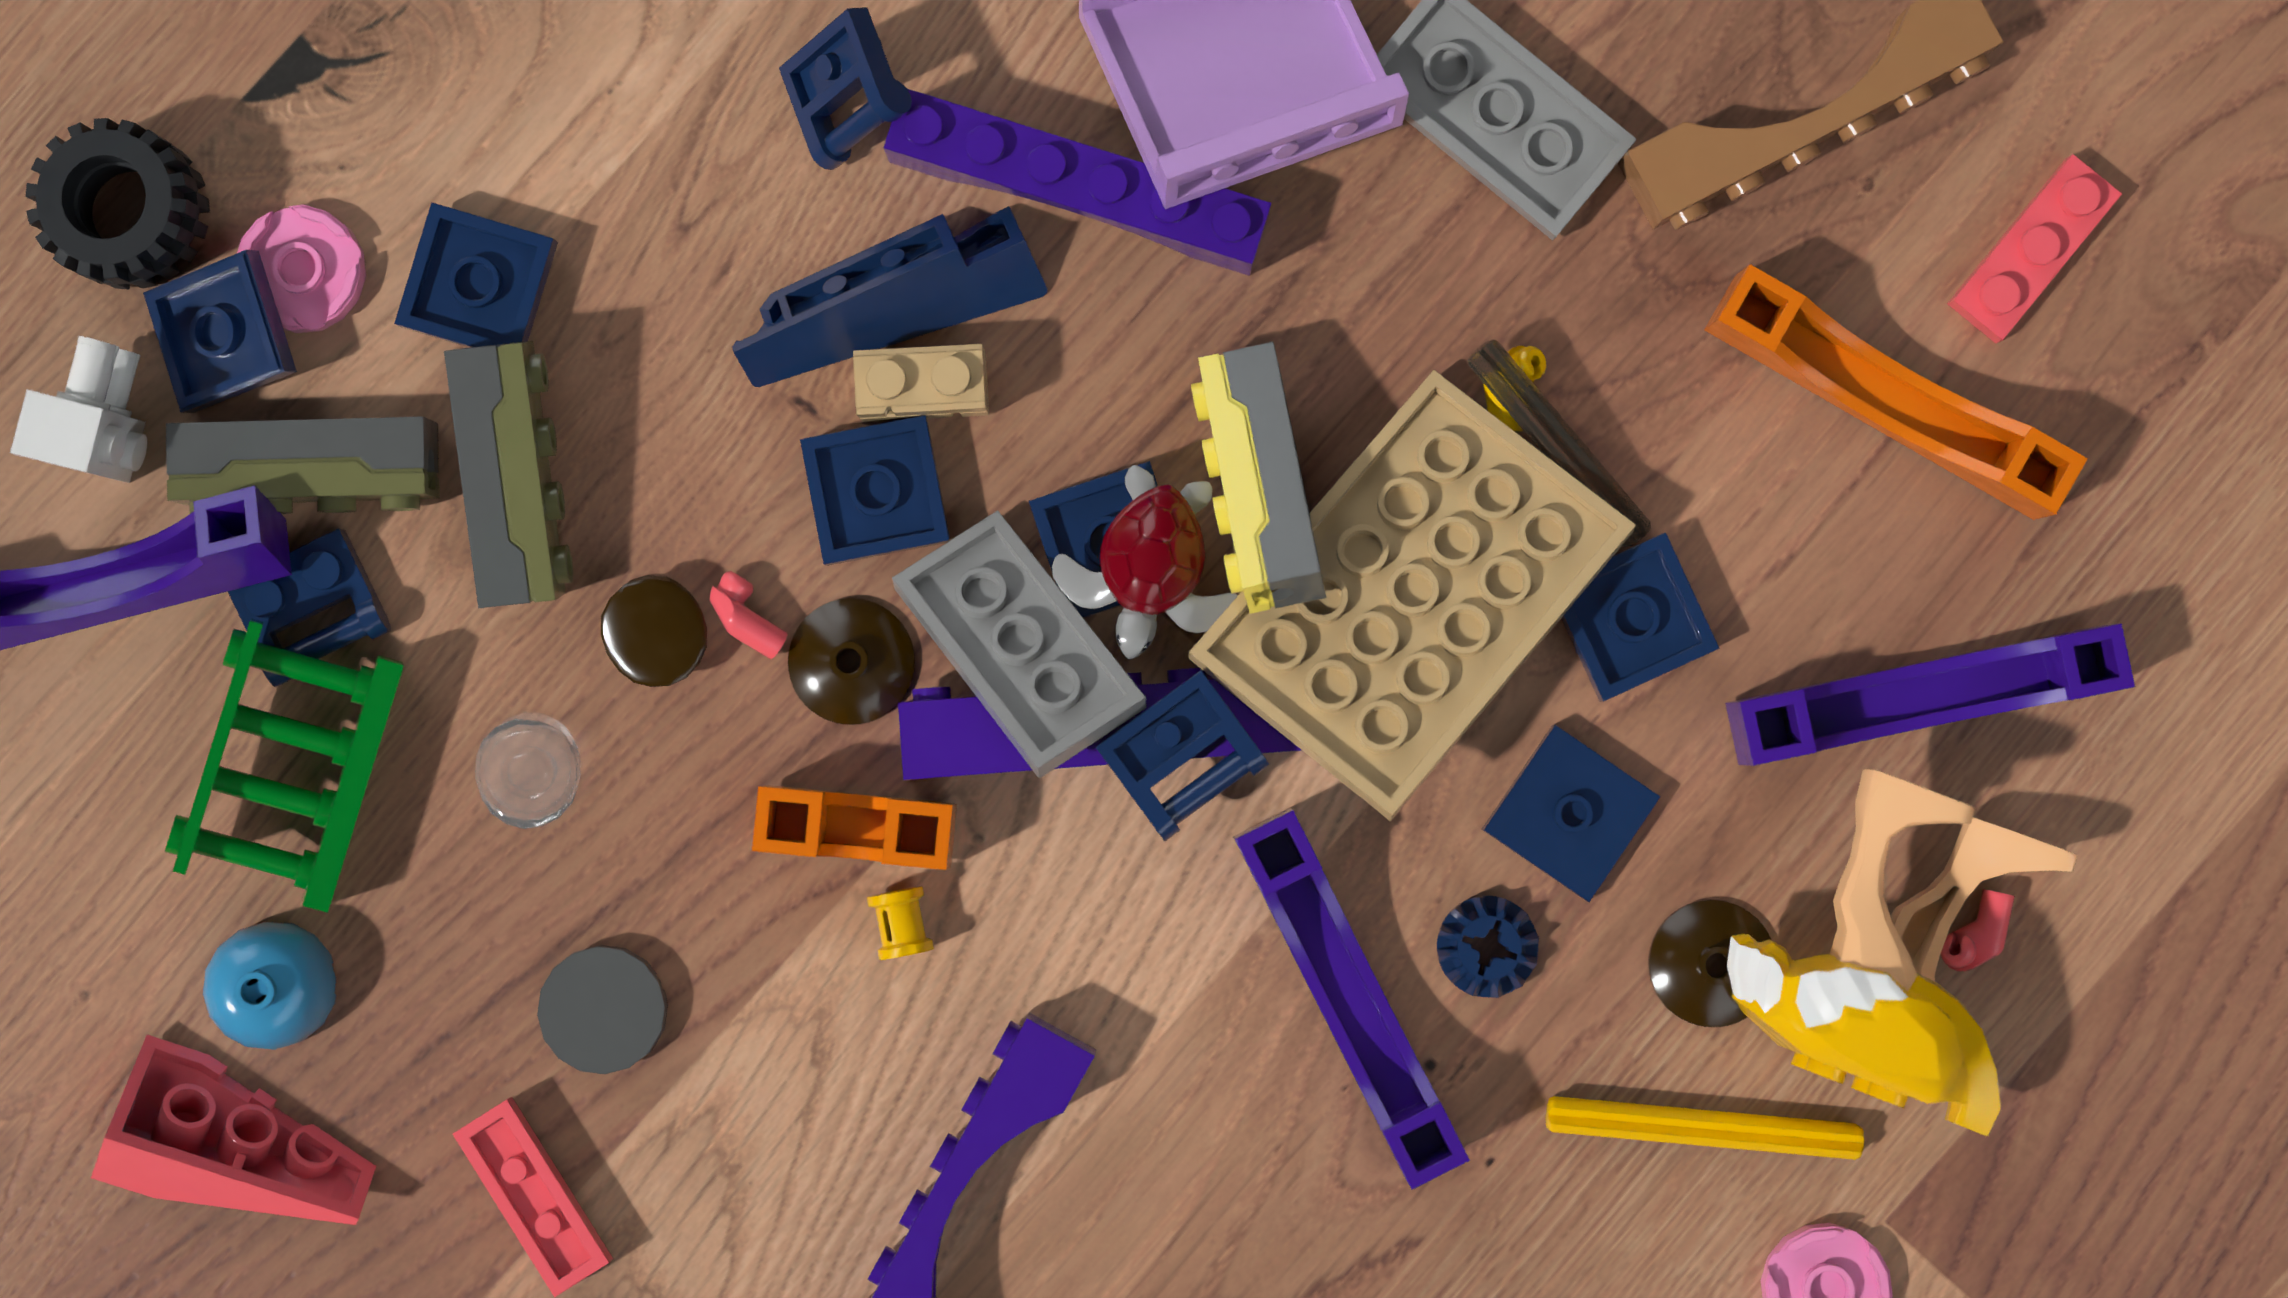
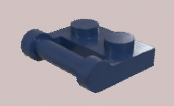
(829, 73)
(320, 578)
(1168, 738)

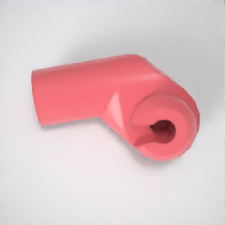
(740, 621)
(1981, 938)

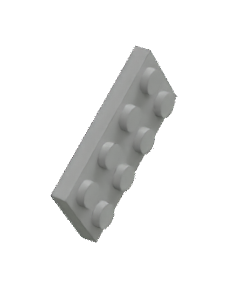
(1502, 112)
(1019, 644)

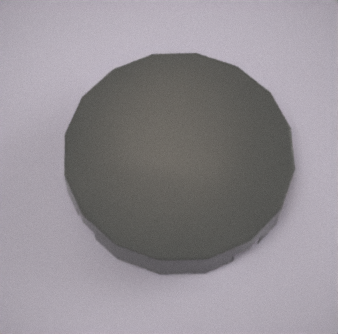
(602, 1009)

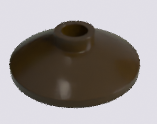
(884, 668)
(1680, 958)

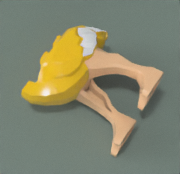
(1875, 996)

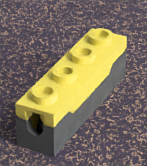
(1260, 479)

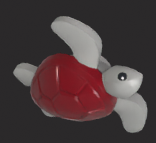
(1148, 564)

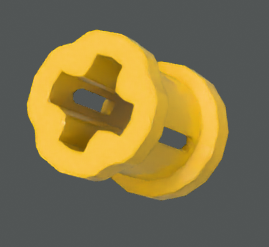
(900, 923)

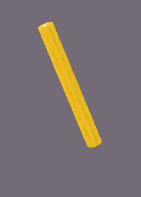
(1704, 1127)

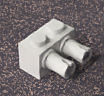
(89, 421)

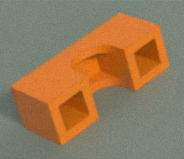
(854, 827)

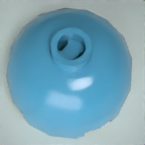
(290, 971)

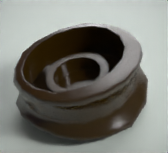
(654, 631)

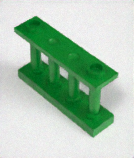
(332, 809)

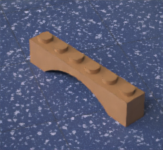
(1699, 162)

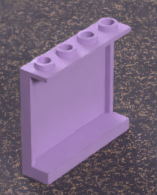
(1239, 85)

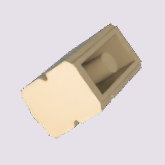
(920, 382)

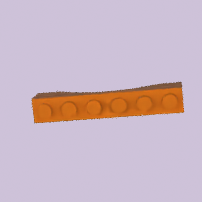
(1961, 436)

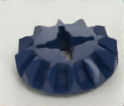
(1476, 918)

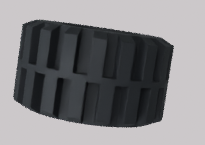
(76, 175)

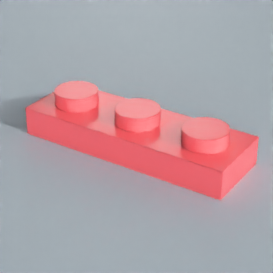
(2034, 248)
(533, 1196)

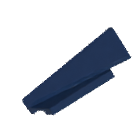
(892, 295)

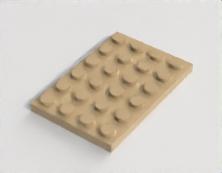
(1439, 581)

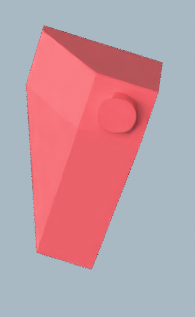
(212, 1142)

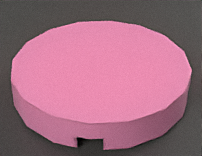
(309, 264)
(1825, 1264)

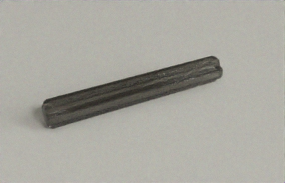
(1551, 431)

